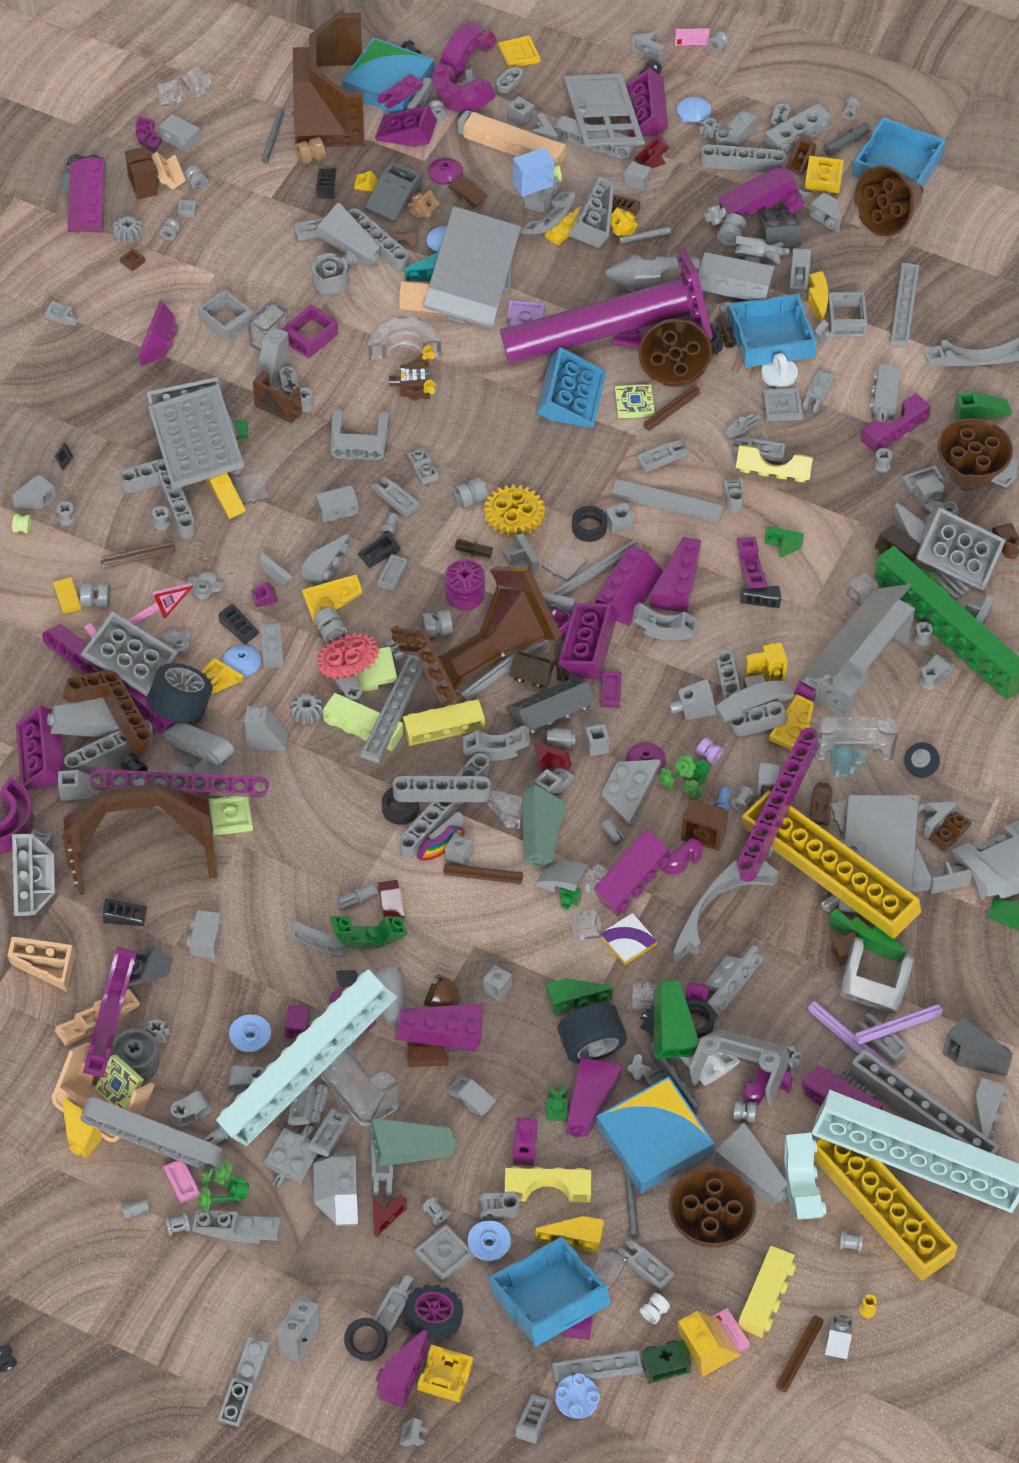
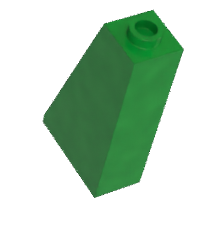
(673, 1024)

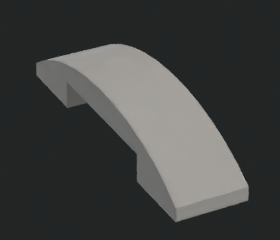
(561, 204)
(753, 696)

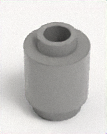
(561, 738)

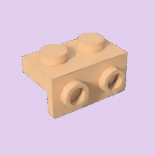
(169, 170)

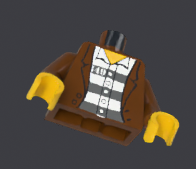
(414, 377)

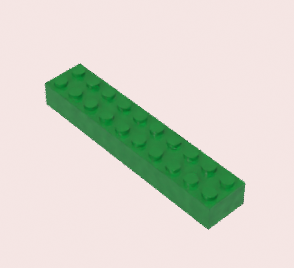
(951, 623)

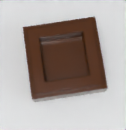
(132, 260)

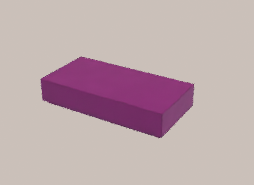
(611, 689)

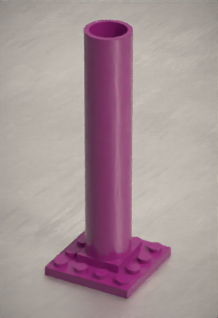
(610, 316)

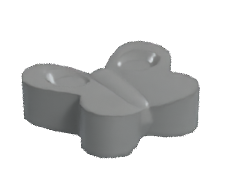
(636, 1067)

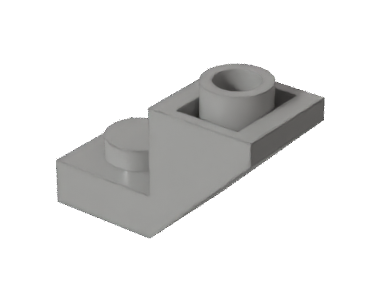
(472, 1095)

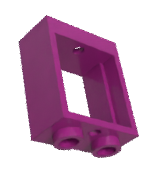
(302, 344)

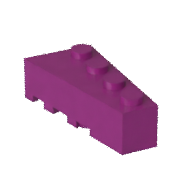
(442, 1026)
(821, 1080)

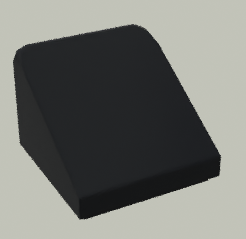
(346, 977)

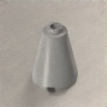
(394, 980)

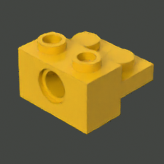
(770, 663)

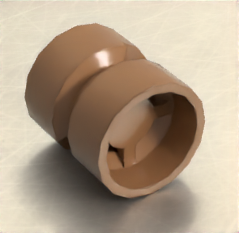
(312, 150)

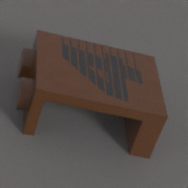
(276, 402)

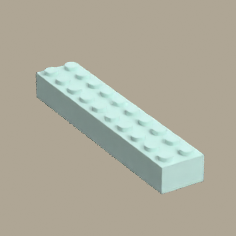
(306, 1058)
(918, 1150)

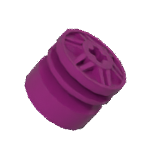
(465, 584)

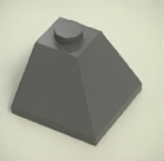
(149, 965)

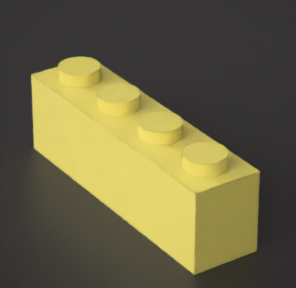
(443, 722)
(767, 1291)

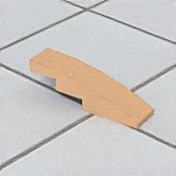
(85, 1021)

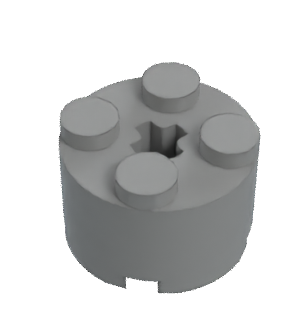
(329, 274)

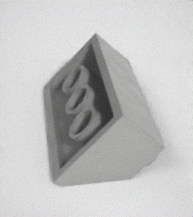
(735, 277)

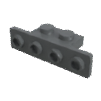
(663, 1071)

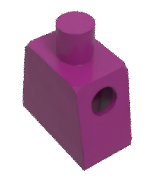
(525, 1136)

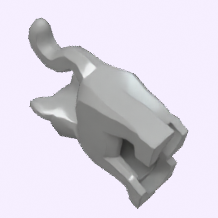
(758, 248)

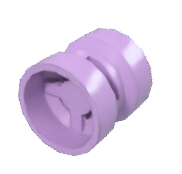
(709, 750)

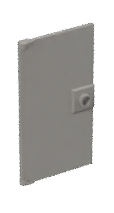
(884, 834)

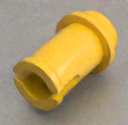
(868, 1306)

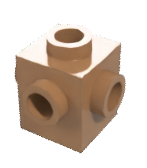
(423, 204)

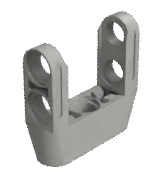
(358, 445)
(869, 991)

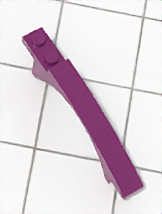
(109, 1012)

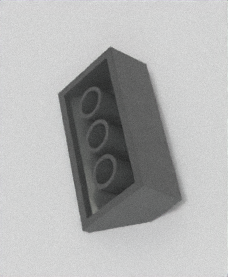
(552, 704)

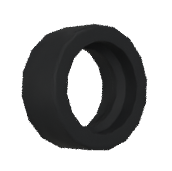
(589, 535)
(398, 817)
(705, 1009)
(382, 1343)

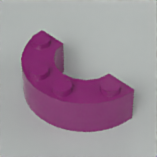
(463, 44)
(460, 97)
(20, 817)

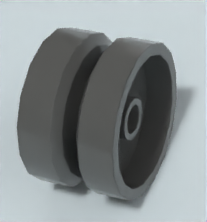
(138, 1051)

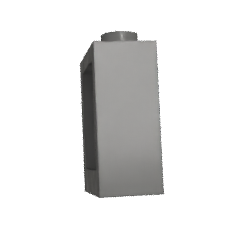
(236, 326)
(847, 327)
(300, 1323)

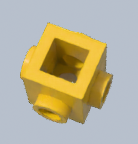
(623, 222)

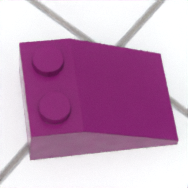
(407, 127)
(401, 1371)

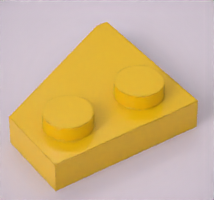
(221, 675)

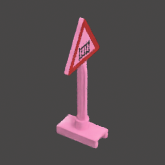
(165, 600)

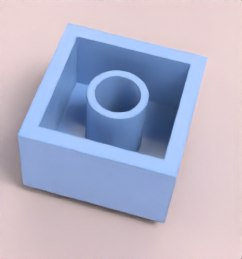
(533, 171)

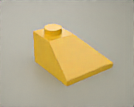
(81, 1137)

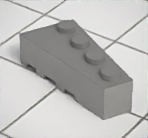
(594, 215)

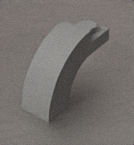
(665, 627)
(496, 746)

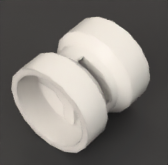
(655, 1308)

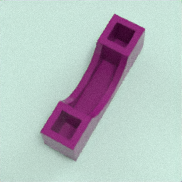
(881, 434)

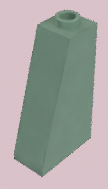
(540, 825)
(409, 1142)

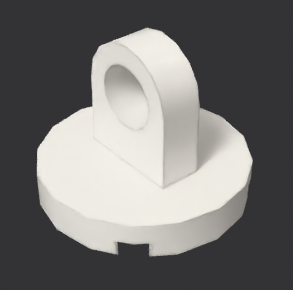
(780, 372)

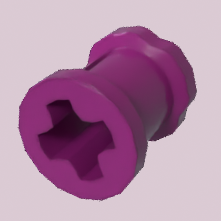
(805, 691)

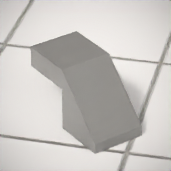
(554, 781)

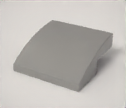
(562, 874)

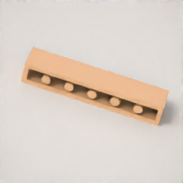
(510, 138)

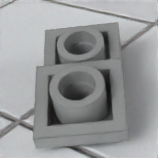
(423, 466)

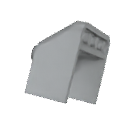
(770, 1056)

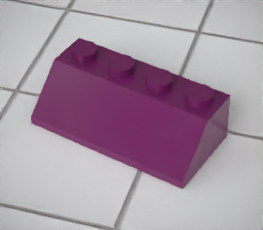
(648, 102)
(87, 195)
(629, 583)
(588, 639)
(38, 750)
(632, 873)

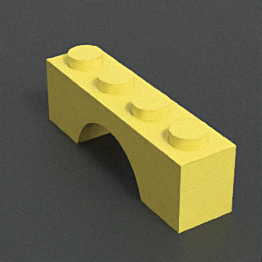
(750, 459)
(572, 1182)

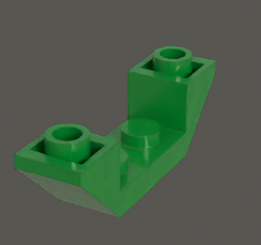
(387, 931)

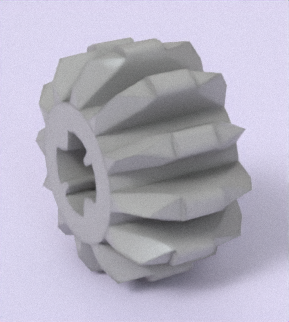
(127, 229)
(306, 708)

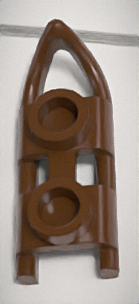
(821, 800)

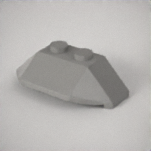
(171, 392)
(31, 874)
(337, 1186)

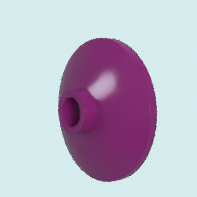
(445, 170)
(653, 751)

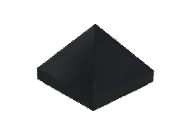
(64, 456)

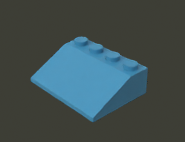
(571, 389)

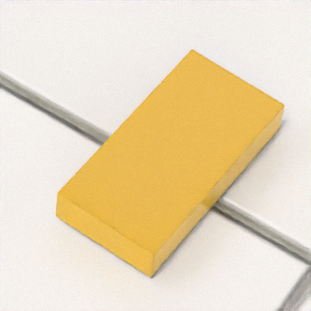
(67, 596)

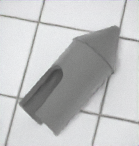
(641, 273)

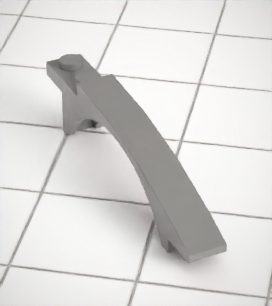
(951, 355)
(689, 939)

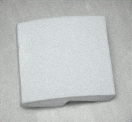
(715, 1066)

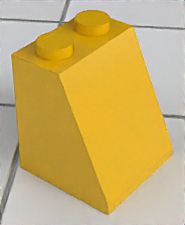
(706, 1342)

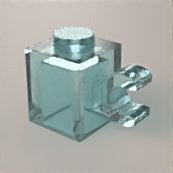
(844, 760)

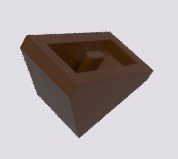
(800, 157)

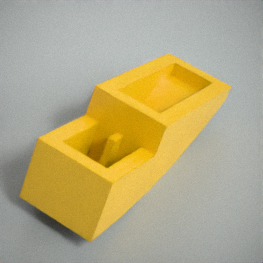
(818, 295)

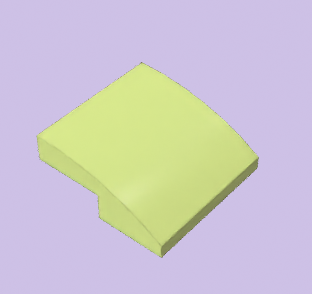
(380, 673)

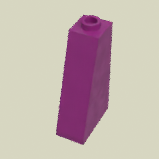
(591, 1093)

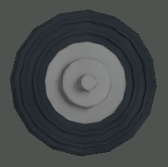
(922, 759)

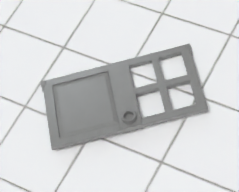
(602, 97)

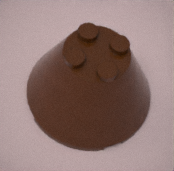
(887, 200)
(675, 352)
(974, 452)
(712, 1207)

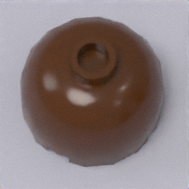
(442, 993)

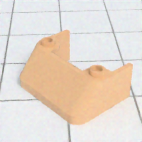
(78, 1086)

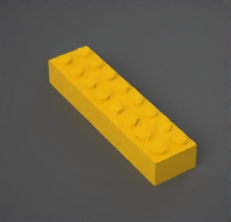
(887, 1208)

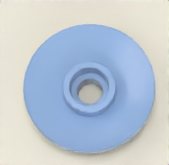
(248, 664)
(246, 1026)
(489, 1232)

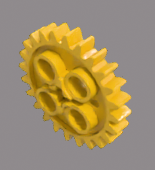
(514, 510)

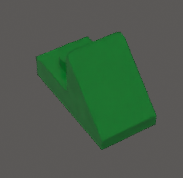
(788, 540)

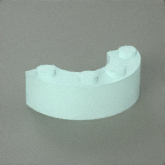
(801, 1176)

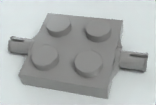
(291, 1156)

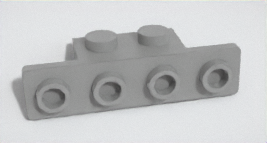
(730, 978)

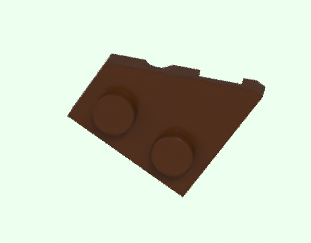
(425, 1055)

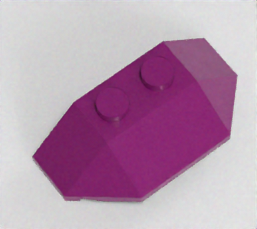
(159, 335)

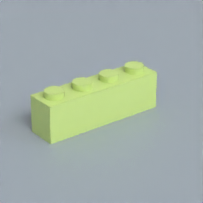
(356, 718)

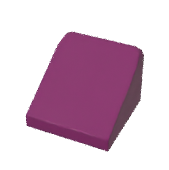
(264, 595)

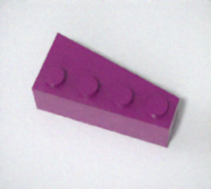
(677, 580)

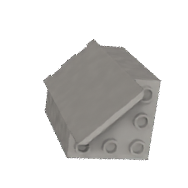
(847, 658)

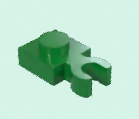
(557, 1105)

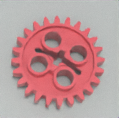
(347, 656)

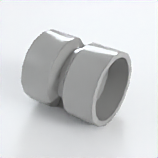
(731, 228)
(471, 492)
(88, 594)
(437, 623)
(330, 625)

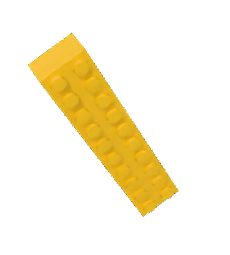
(840, 870)

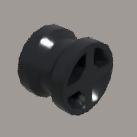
(7, 1361)

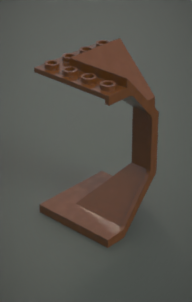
(319, 103)
(513, 622)
(184, 808)

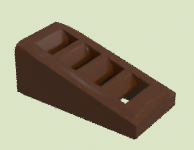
(629, 204)

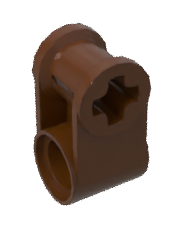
(1008, 532)

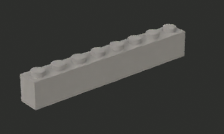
(915, 1102)

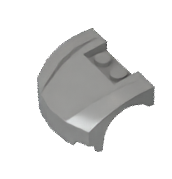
(993, 863)

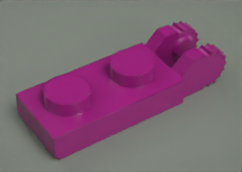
(400, 91)

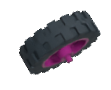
(433, 1298)

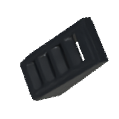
(326, 185)
(382, 555)
(765, 596)
(232, 613)
(114, 918)

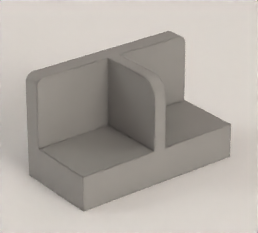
(522, 555)
(980, 610)
(949, 878)

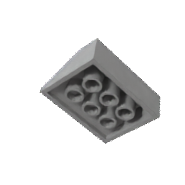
(959, 548)
(128, 652)

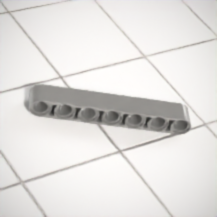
(438, 811)
(151, 1134)

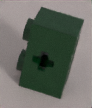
(676, 1362)

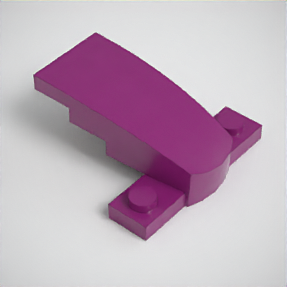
(764, 191)

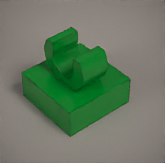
(570, 897)

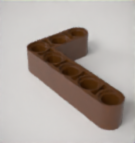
(117, 698)

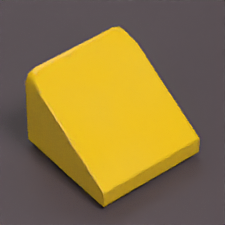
(366, 181)

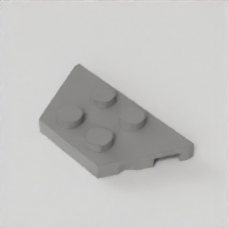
(629, 786)

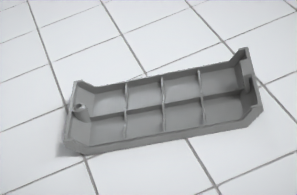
(472, 267)

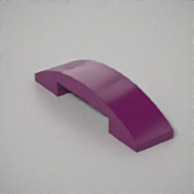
(750, 563)

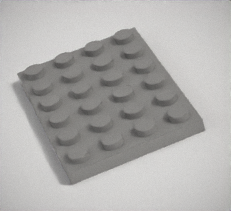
(196, 436)

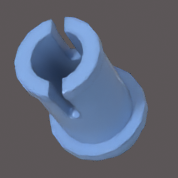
(724, 798)

